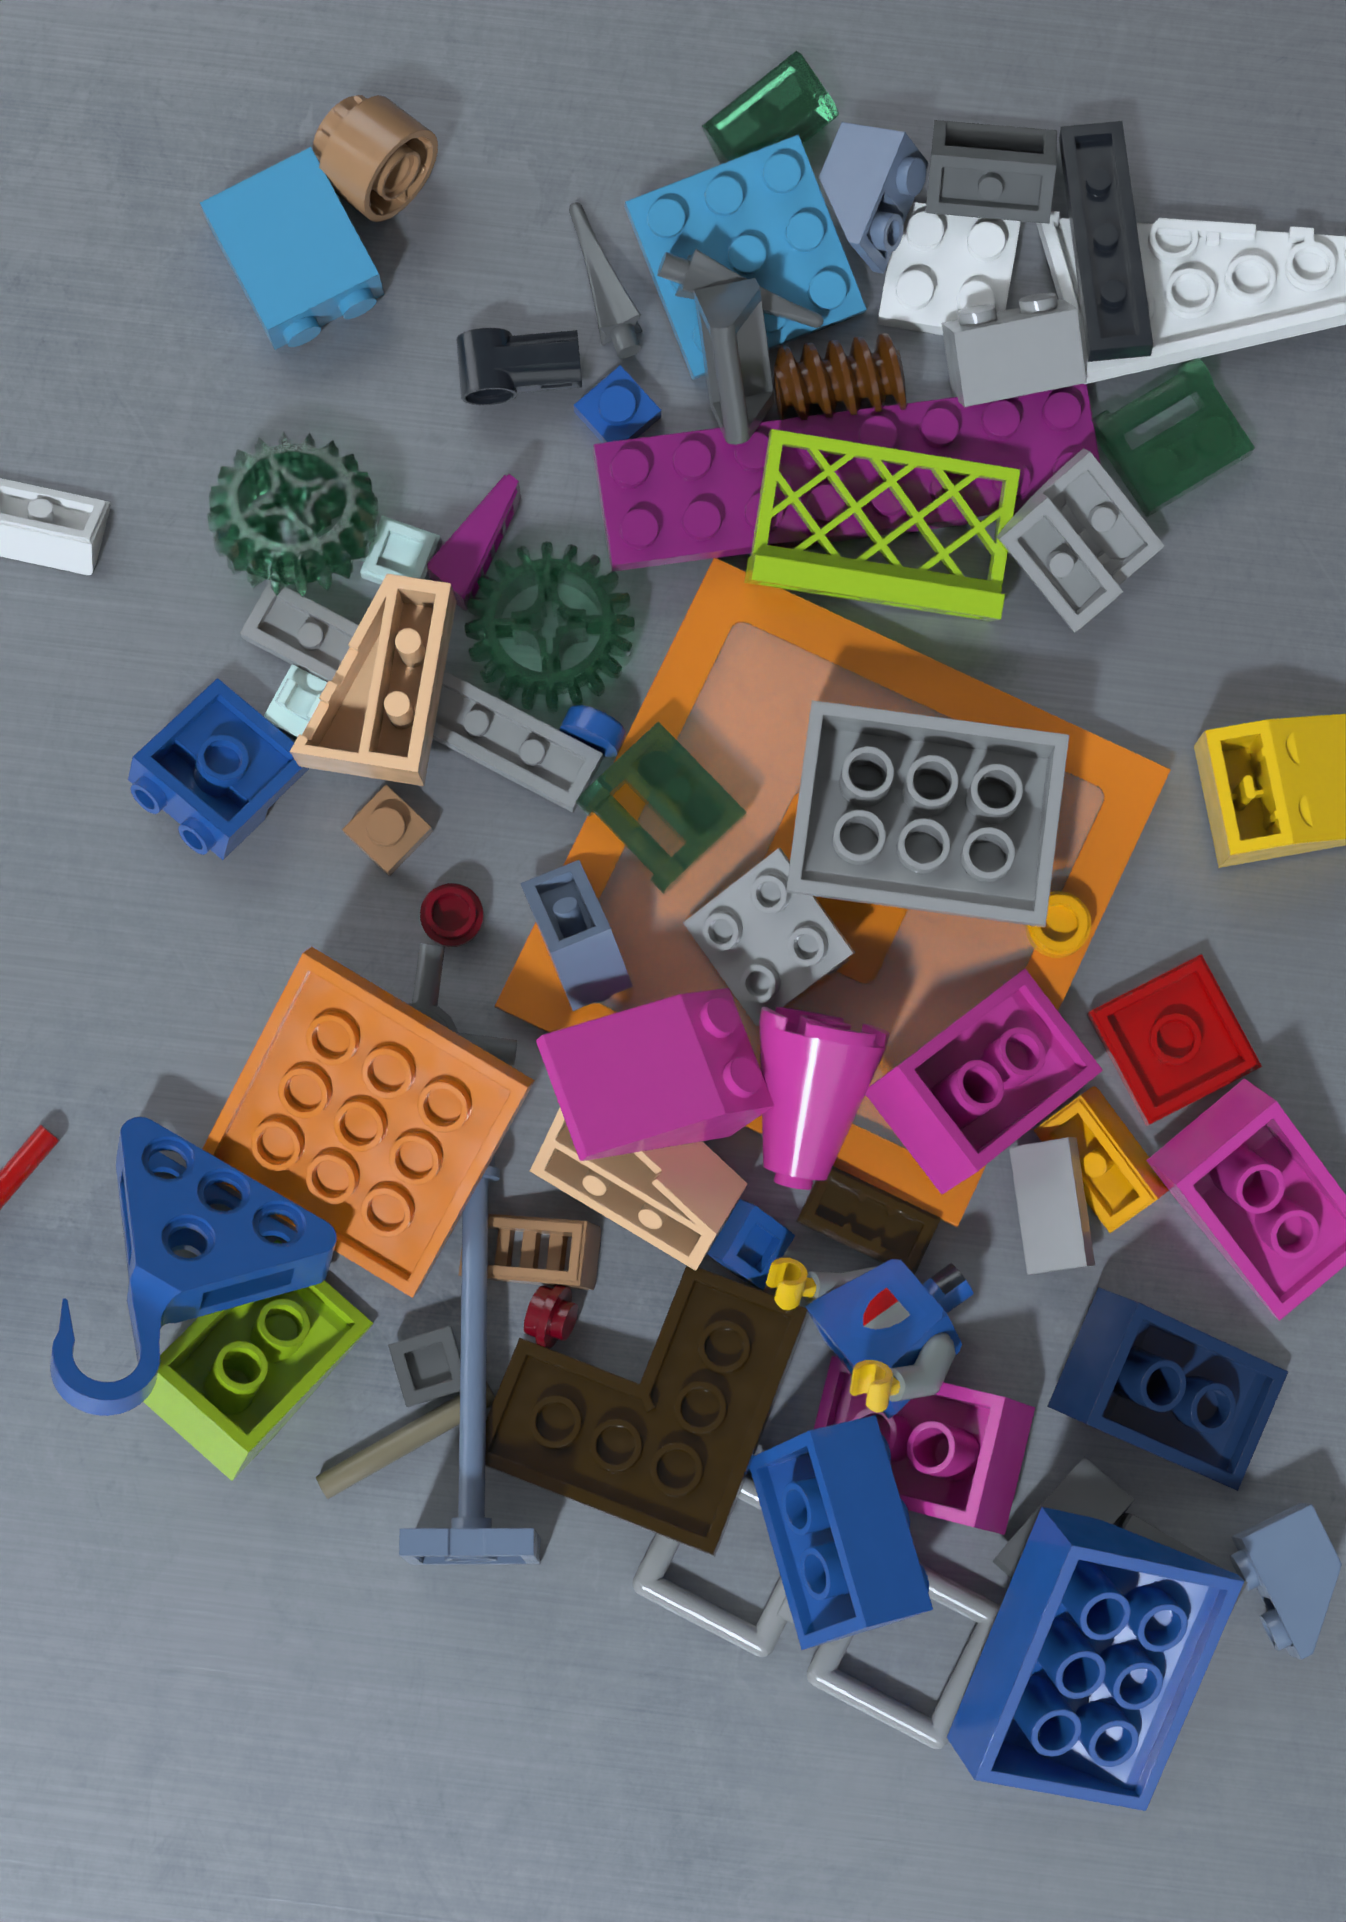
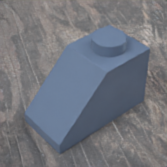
(576, 935)

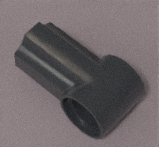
(501, 365)

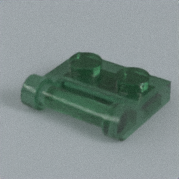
(1180, 455)
(677, 792)

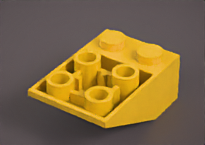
(1274, 787)

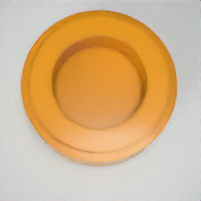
(1065, 929)

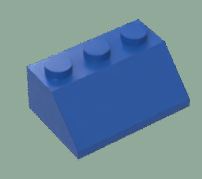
(840, 1532)

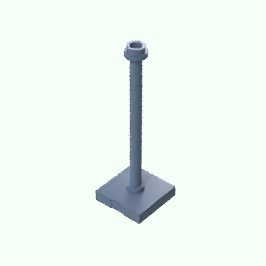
(471, 1534)

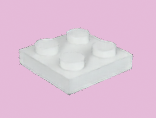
(946, 267)

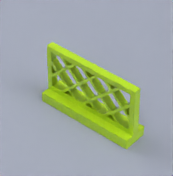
(874, 581)

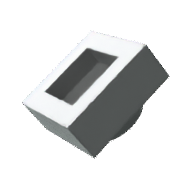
(427, 1366)

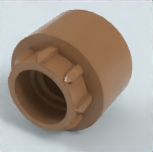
(374, 154)

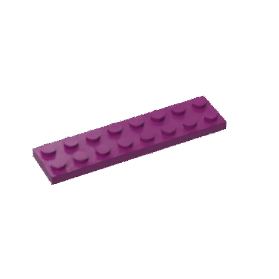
(700, 495)

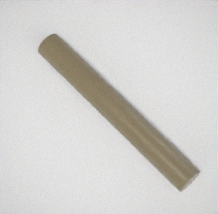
(394, 1446)

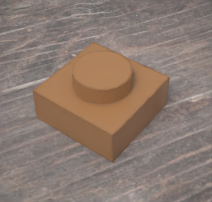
(387, 830)

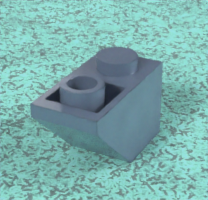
(871, 187)
(1294, 1574)

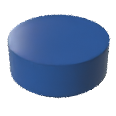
(594, 729)

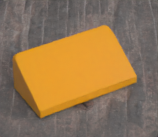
(1112, 1161)

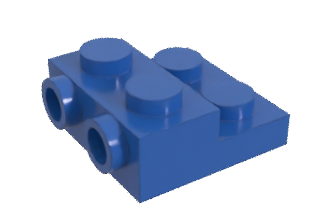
(215, 770)

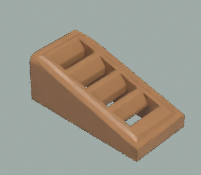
(583, 1252)

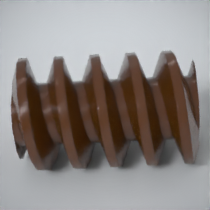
(839, 377)

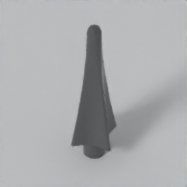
(702, 272)
(613, 306)

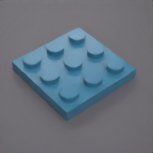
(763, 223)

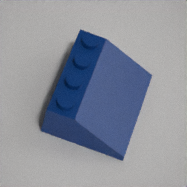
(1091, 1662)

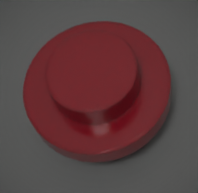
(451, 915)
(550, 1315)

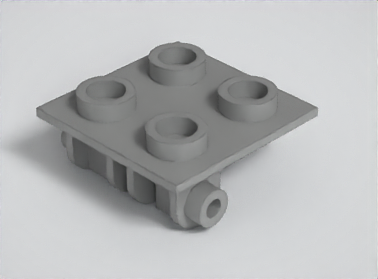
(767, 939)

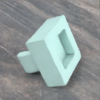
(295, 701)

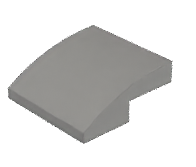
(1079, 539)

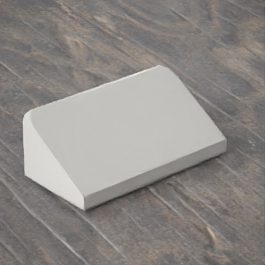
(51, 527)

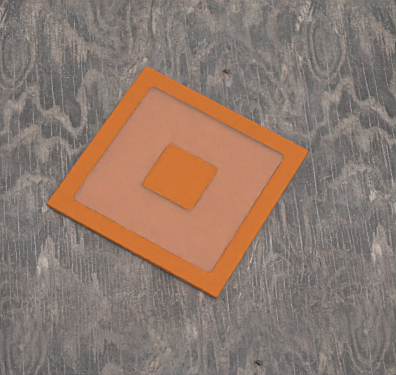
(741, 704)

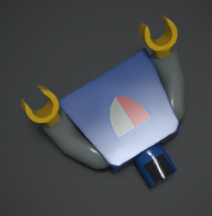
(880, 1324)

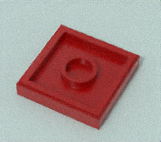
(1174, 1040)

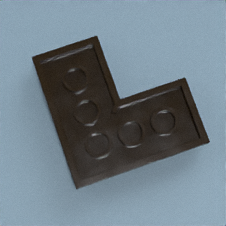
(659, 1449)

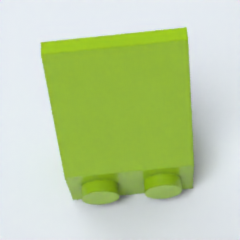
(251, 1368)

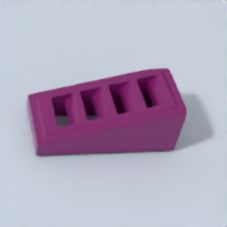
(476, 541)

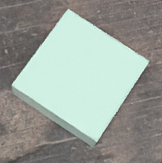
(399, 551)

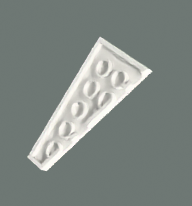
(1216, 287)

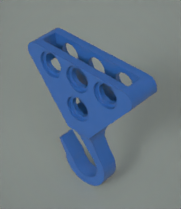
(231, 1262)

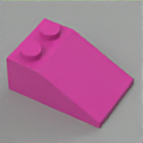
(656, 1075)
(983, 1082)
(1258, 1196)
(949, 1451)

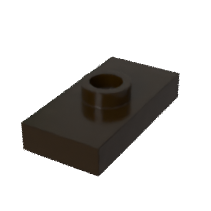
(868, 1219)

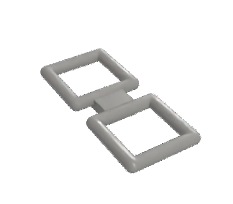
(823, 1668)

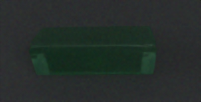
(773, 109)

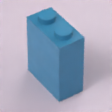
(293, 250)

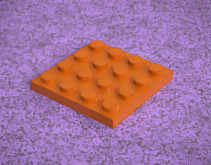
(367, 1118)

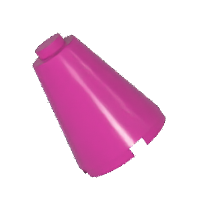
(817, 1083)

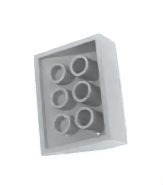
(927, 813)

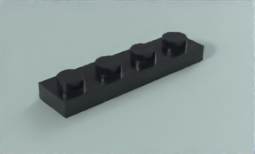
(1105, 241)

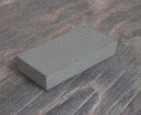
(1052, 1206)

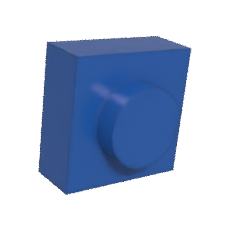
(617, 408)
(750, 1243)

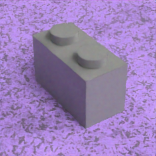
(1013, 350)

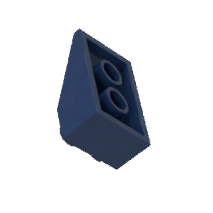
(1168, 1388)

